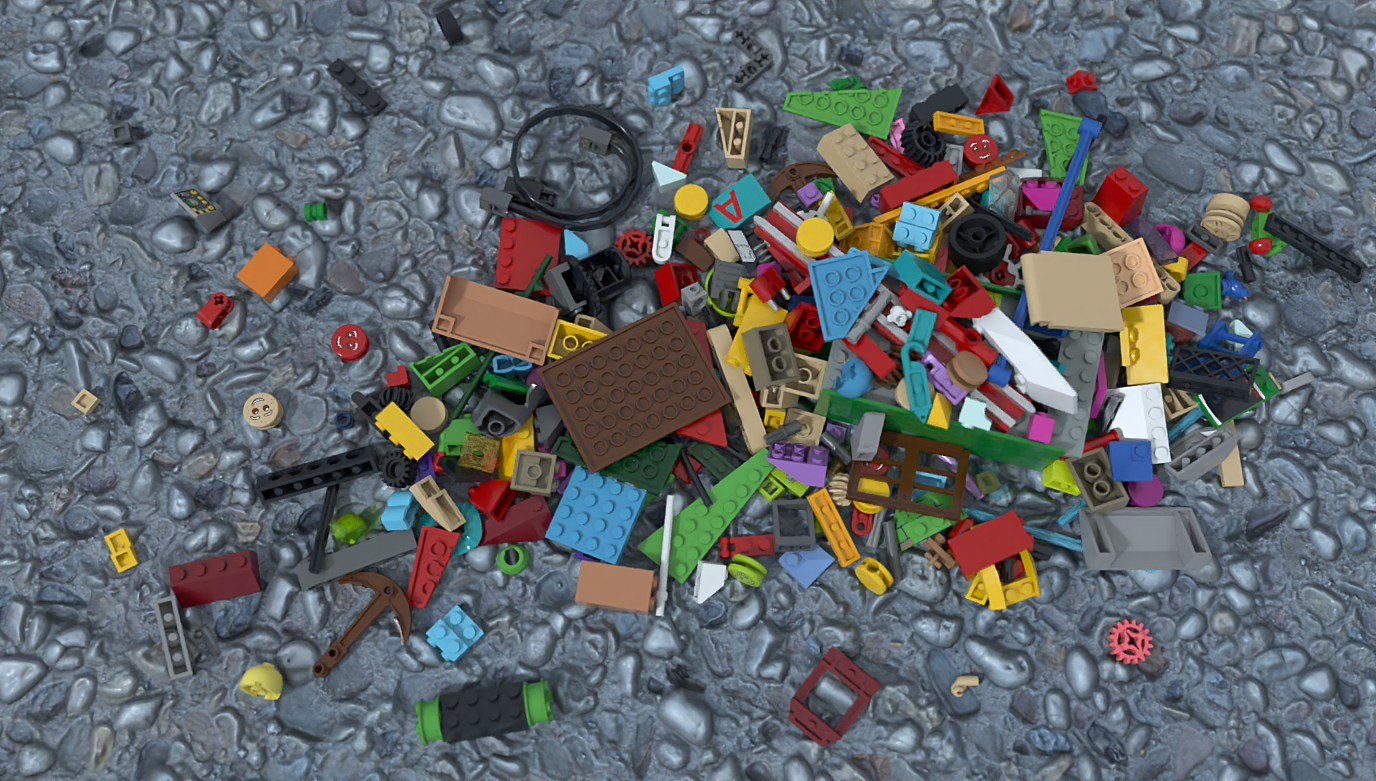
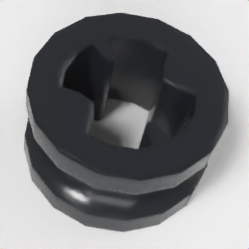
(680, 673)

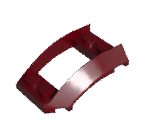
(1073, 213)
(850, 674)

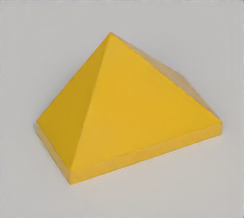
(940, 411)

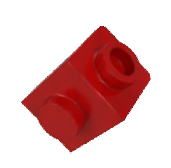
(1081, 81)

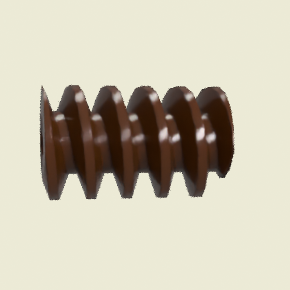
(895, 355)

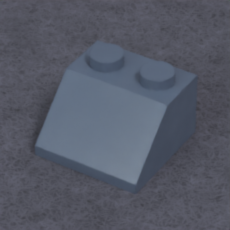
(1186, 317)

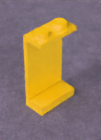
(756, 315)

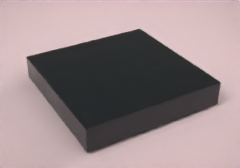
(460, 473)

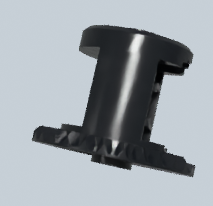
(590, 289)

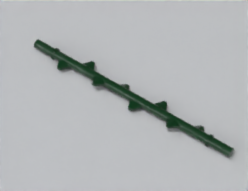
(486, 358)

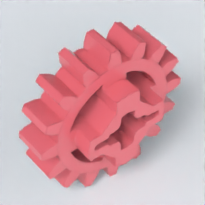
(1135, 645)

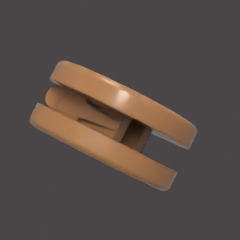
(967, 371)

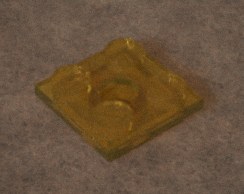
(487, 445)

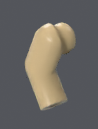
(961, 683)

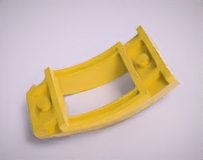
(1013, 591)

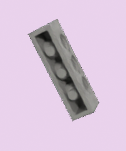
(172, 639)

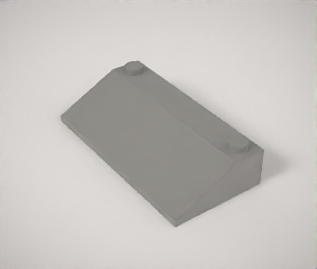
(1143, 539)

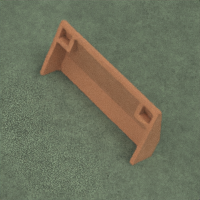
(495, 319)

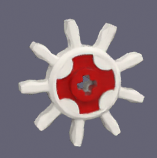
(1005, 273)

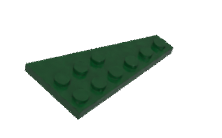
(644, 469)

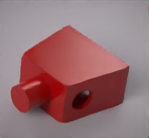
(492, 498)

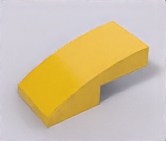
(122, 550)

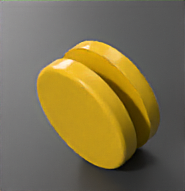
(691, 202)
(815, 237)
(871, 487)
(874, 575)

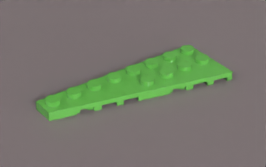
(701, 526)

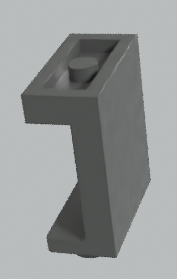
(560, 291)

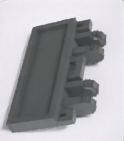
(726, 279)

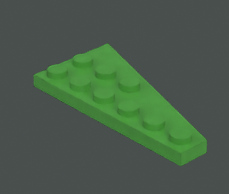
(865, 109)
(1060, 142)

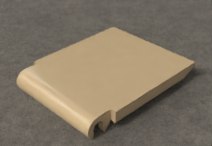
(1071, 291)

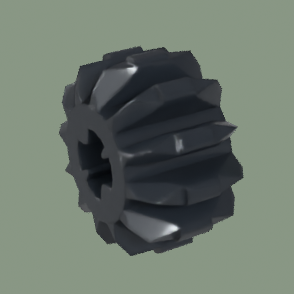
(399, 396)

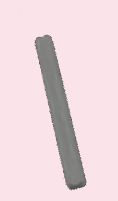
(876, 527)

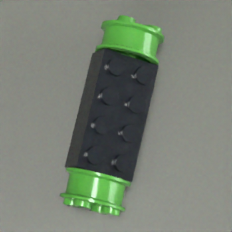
(484, 712)

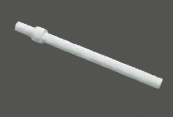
(661, 594)

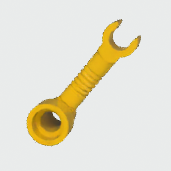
(743, 284)

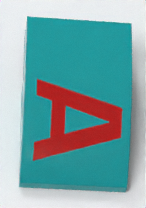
(739, 204)

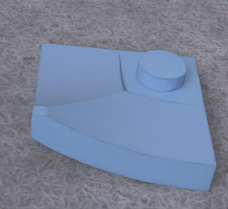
(805, 565)

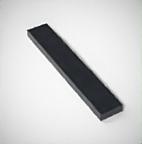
(1314, 247)

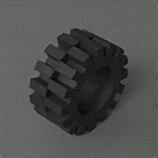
(388, 470)

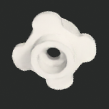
(899, 315)

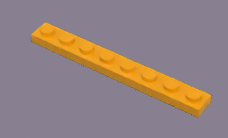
(936, 200)

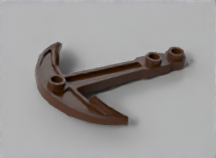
(803, 171)
(374, 609)

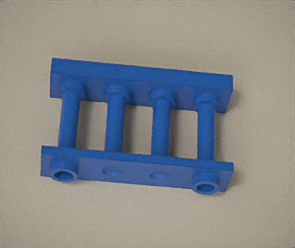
(1214, 339)

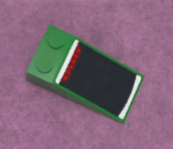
(1224, 410)

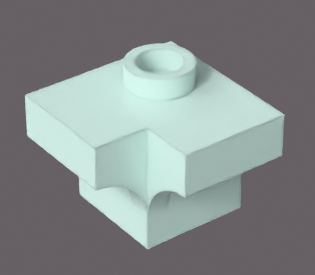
(974, 414)

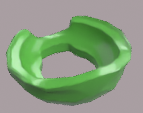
(517, 568)

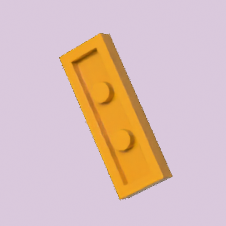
(957, 124)

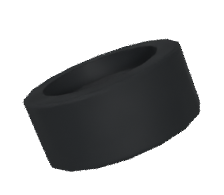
(449, 27)

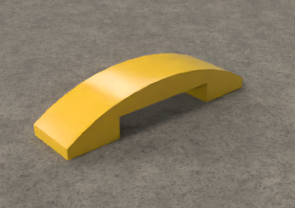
(838, 218)

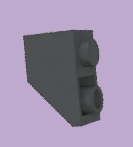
(550, 425)

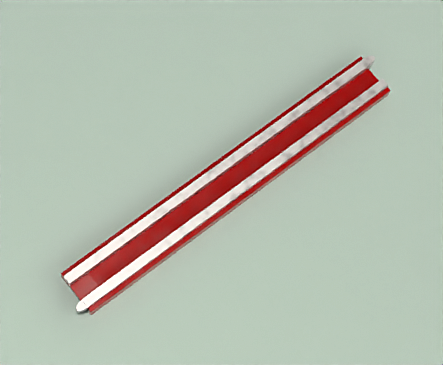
(1003, 403)

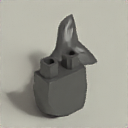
(500, 417)

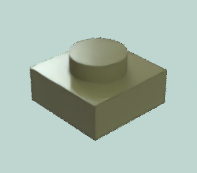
(987, 482)

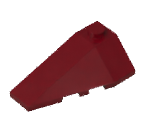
(520, 523)

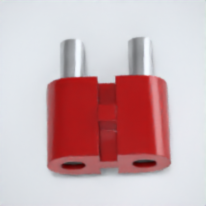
(767, 285)

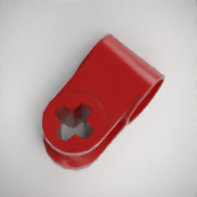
(213, 312)

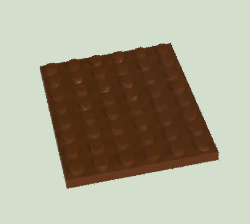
(633, 387)

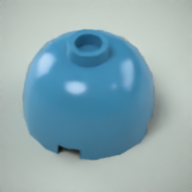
(854, 380)

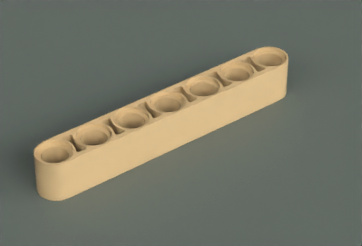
(1111, 235)
(738, 391)

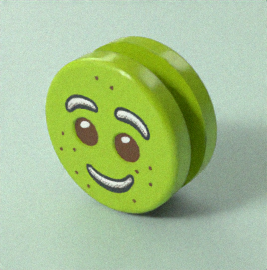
(747, 570)

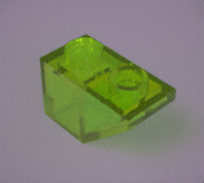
(349, 527)

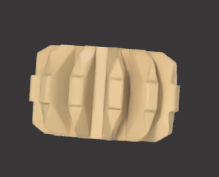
(838, 488)

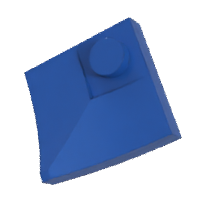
(1130, 461)

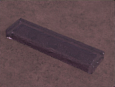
(1154, 242)

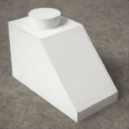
(709, 579)

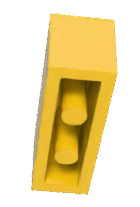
(403, 431)

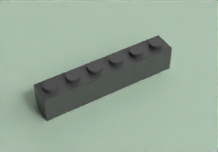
(359, 558)

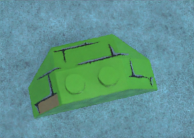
(915, 528)

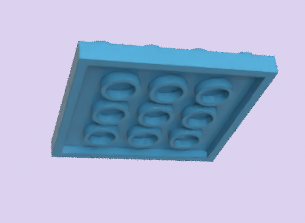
(596, 515)

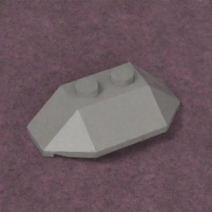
(1200, 452)

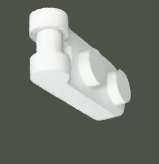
(663, 238)

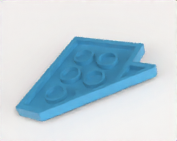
(842, 290)

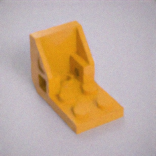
(871, 237)

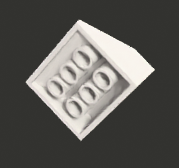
(1141, 419)

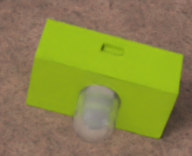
(788, 482)

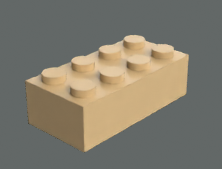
(854, 162)

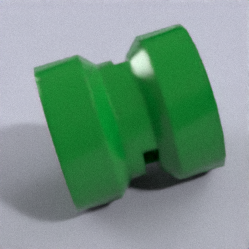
(315, 211)

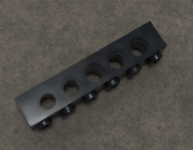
(317, 474)

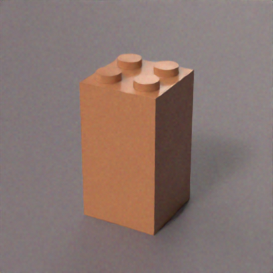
(616, 588)

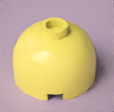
(262, 681)

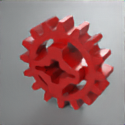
(639, 241)

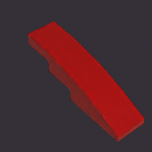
(872, 355)

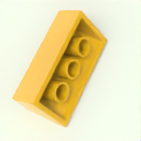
(570, 337)
(523, 440)

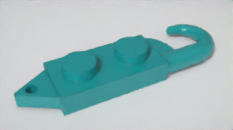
(916, 382)

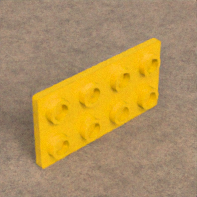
(1144, 345)

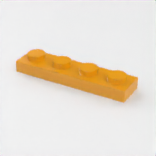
(833, 527)

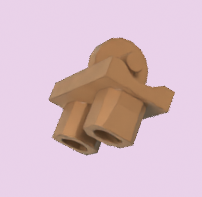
(933, 545)

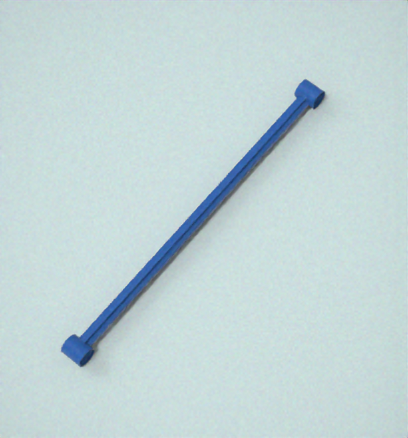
(1089, 130)

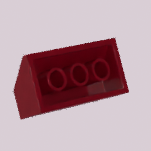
(216, 579)

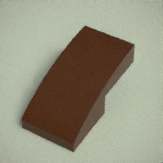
(694, 253)

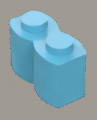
(400, 511)

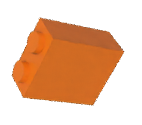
(268, 272)

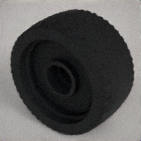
(977, 243)

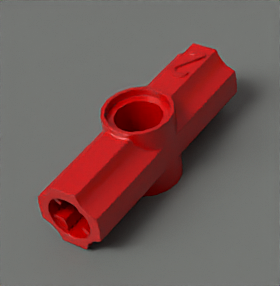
(690, 141)
(968, 340)

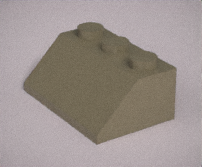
(771, 356)
(1095, 482)

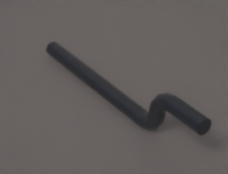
(692, 473)

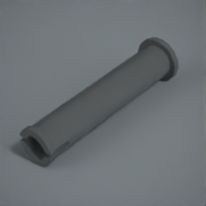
(892, 550)

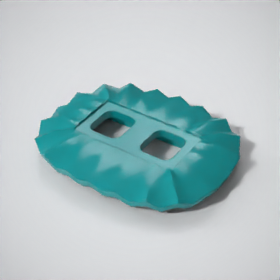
(472, 528)

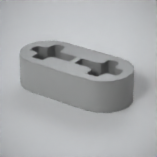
(1297, 382)

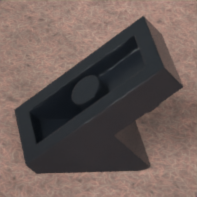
(1105, 417)

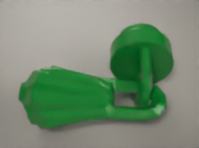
(840, 84)

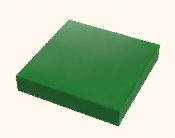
(1202, 290)

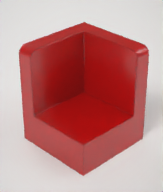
(400, 378)

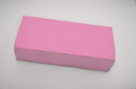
(895, 134)

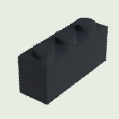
(949, 100)

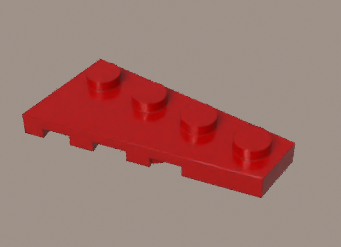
(431, 559)

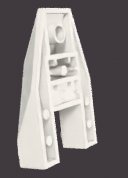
(1030, 368)

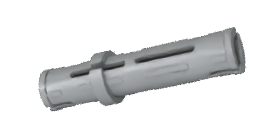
(863, 324)

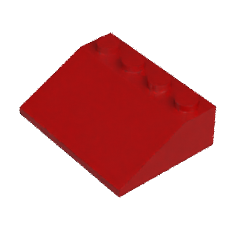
(521, 253)

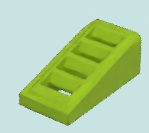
(779, 493)

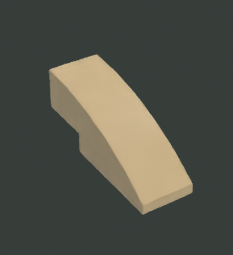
(437, 503)

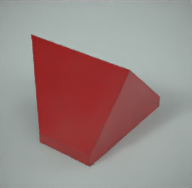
(997, 97)

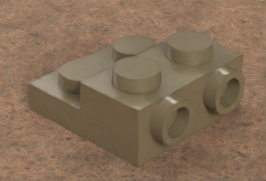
(535, 472)

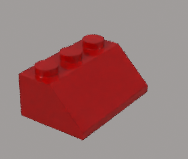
(967, 296)

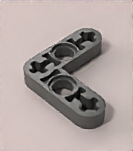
(755, 59)

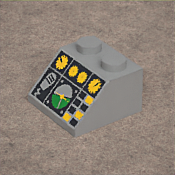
(199, 207)

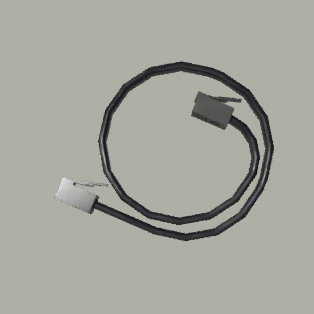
(591, 139)

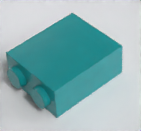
(922, 277)

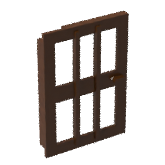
(909, 467)

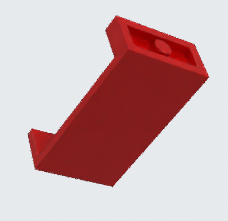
(990, 543)

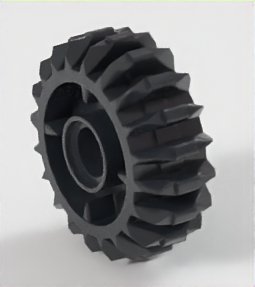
(923, 143)

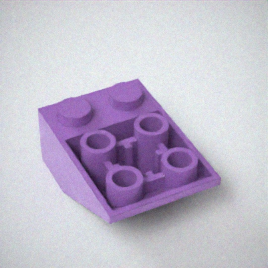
(800, 461)

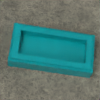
(921, 328)

